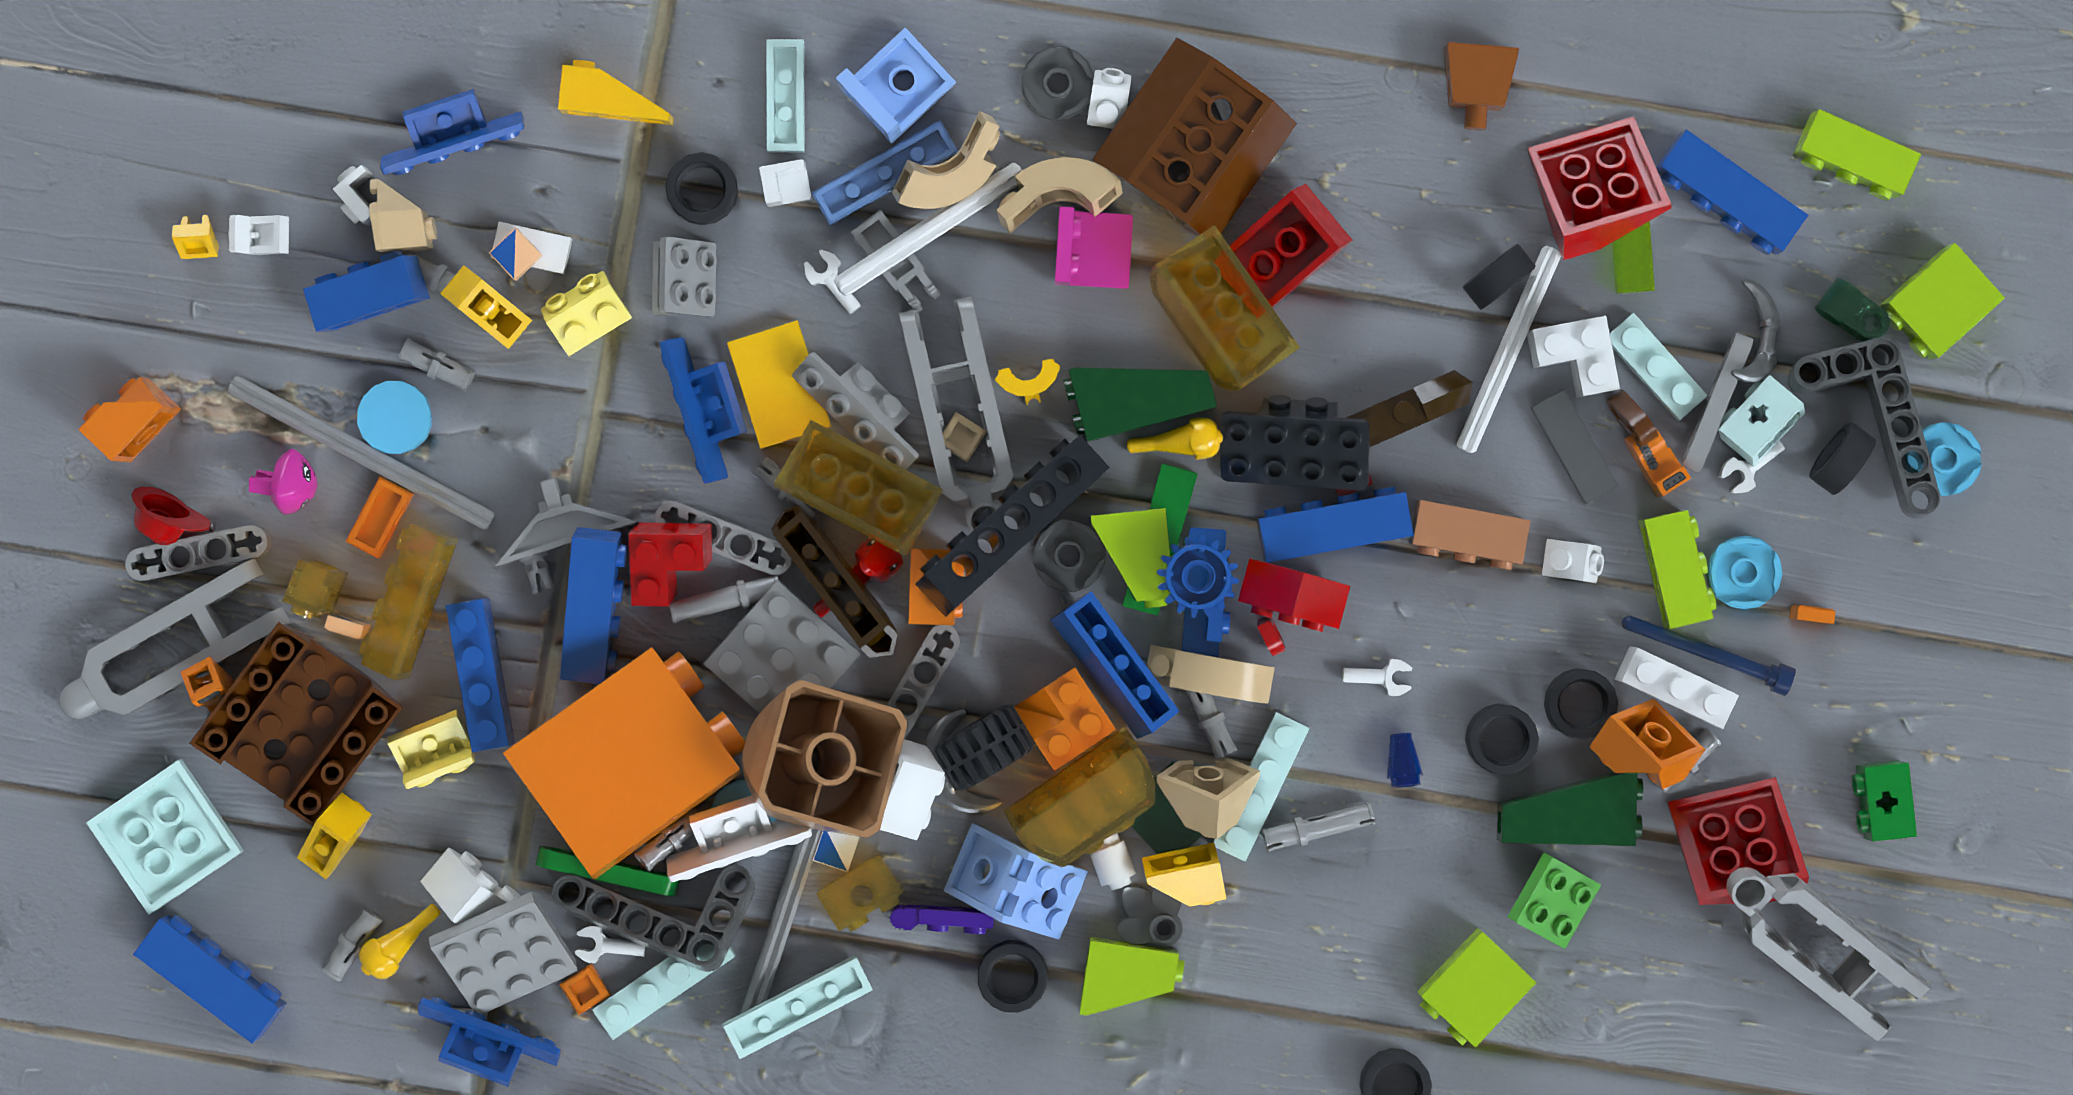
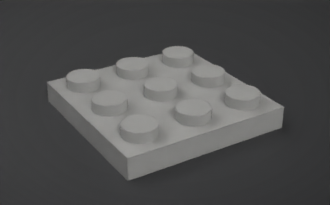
(777, 646)
(503, 953)

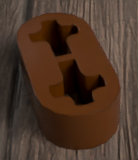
(1632, 418)

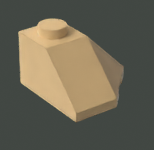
(399, 222)
(1209, 796)

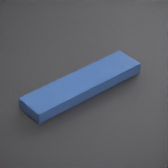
(880, 174)

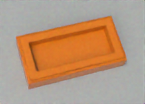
(379, 517)

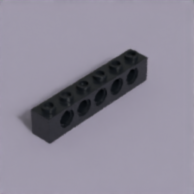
(947, 588)

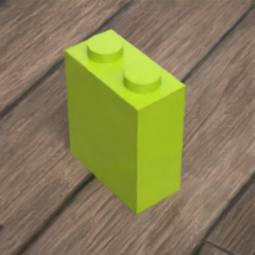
(1941, 302)
(1475, 988)

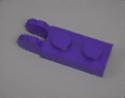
(940, 918)

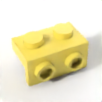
(584, 312)
(432, 749)

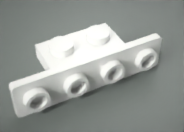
(730, 835)

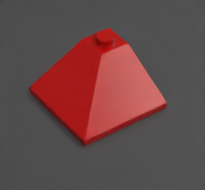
(1597, 186)
(1735, 831)

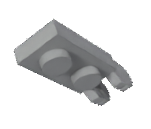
(878, 232)

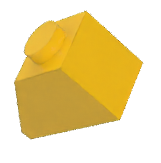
(333, 835)
(1187, 874)

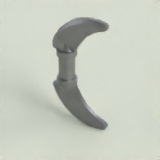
(1765, 357)
(959, 800)

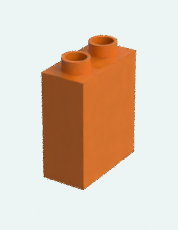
(627, 759)

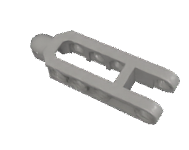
(982, 496)
(91, 691)
(1841, 987)

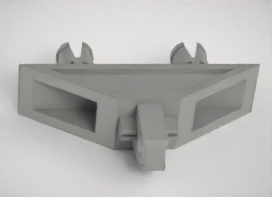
(553, 530)

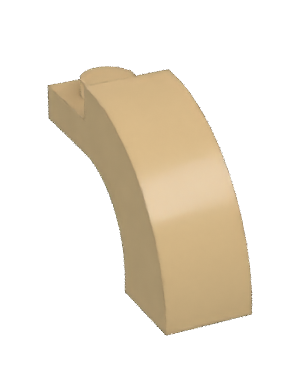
(954, 179)
(1057, 181)
(1211, 674)

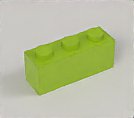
(1856, 155)
(1677, 569)

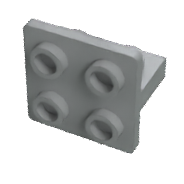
(683, 277)

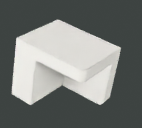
(785, 183)

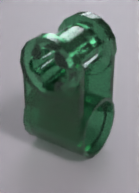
(1848, 307)

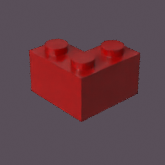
(659, 552)
(1293, 595)

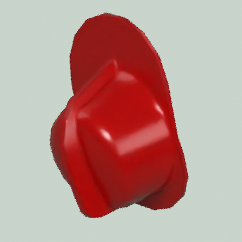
(164, 516)

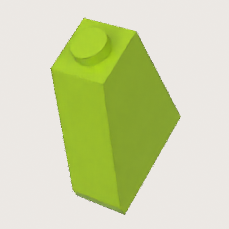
(1135, 546)
(1126, 973)

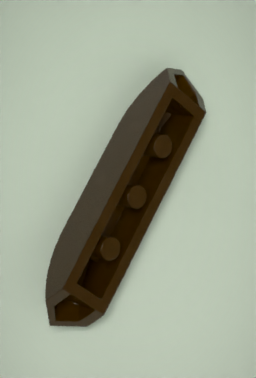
(1416, 406)
(835, 582)

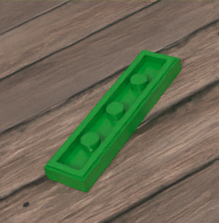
(1174, 494)

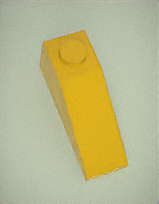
(597, 94)

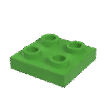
(1554, 900)

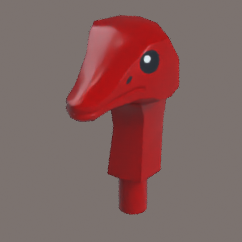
(873, 563)

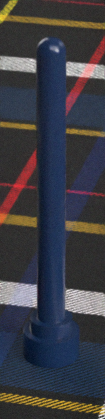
(1776, 677)

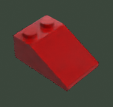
(1290, 243)

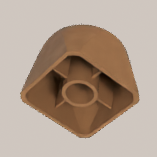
(856, 753)

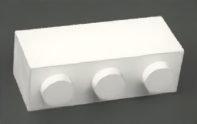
(1676, 687)

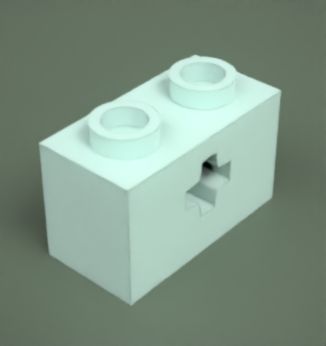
(1757, 439)

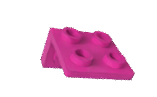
(1093, 249)

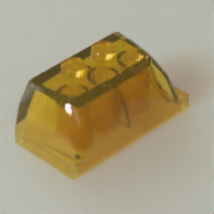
(1220, 311)
(858, 488)
(1085, 801)

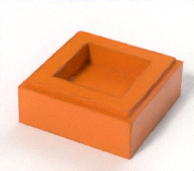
(1812, 614)
(585, 989)

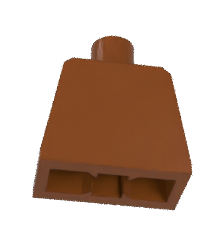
(1478, 79)

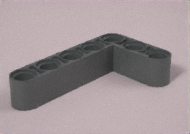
(1884, 410)
(659, 924)

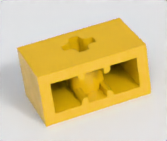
(486, 307)

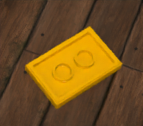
(774, 399)

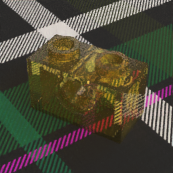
(314, 588)
(838, 897)

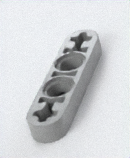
(1716, 403)
(725, 533)
(198, 553)
(920, 690)

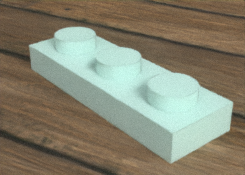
(785, 95)
(1656, 367)

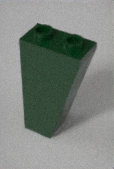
(1130, 399)
(1577, 813)

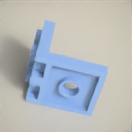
(877, 97)
(1014, 883)

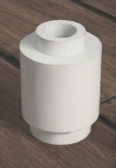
(1113, 863)

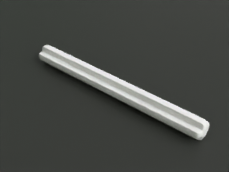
(926, 231)
(1508, 349)

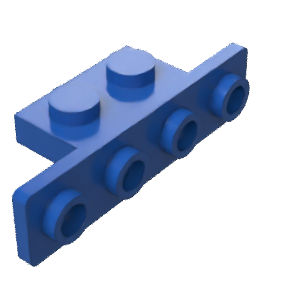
(448, 127)
(706, 405)
(1204, 633)
(483, 1046)

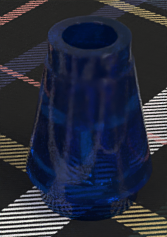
(1403, 762)

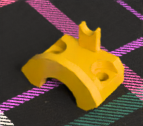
(1032, 387)

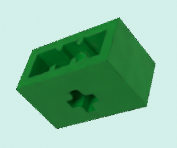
(1897, 816)

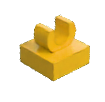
(195, 239)

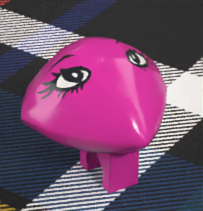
(289, 485)

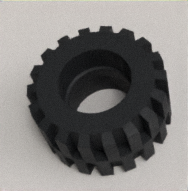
(983, 747)

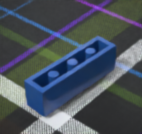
(1731, 193)
(1335, 526)
(592, 605)
(1114, 665)
(480, 674)
(210, 977)

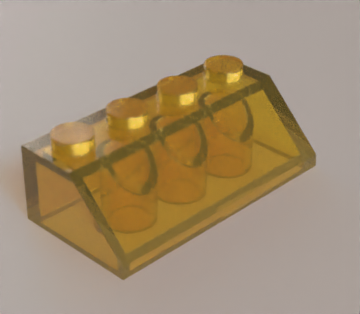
(408, 602)

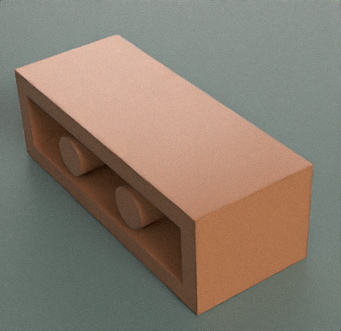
(1469, 534)

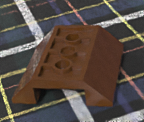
(1175, 123)
(322, 736)

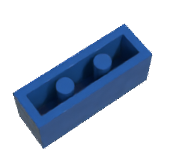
(365, 291)

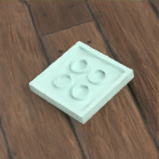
(165, 836)

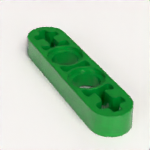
(619, 874)

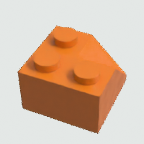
(131, 422)
(920, 607)
(1064, 718)
(1647, 742)

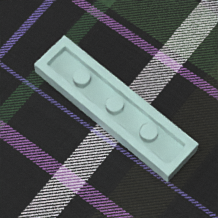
(1274, 761)
(651, 992)
(797, 1006)

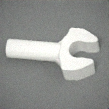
(827, 278)
(1747, 470)
(1379, 676)
(606, 945)

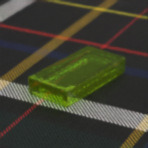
(1634, 261)

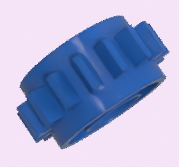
(1218, 576)

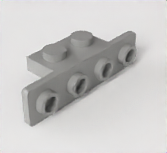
(859, 407)

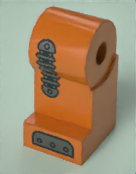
(1658, 465)
(209, 689)

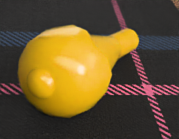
(1197, 438)
(382, 955)

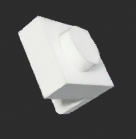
(1108, 97)
(354, 203)
(259, 234)
(1572, 560)

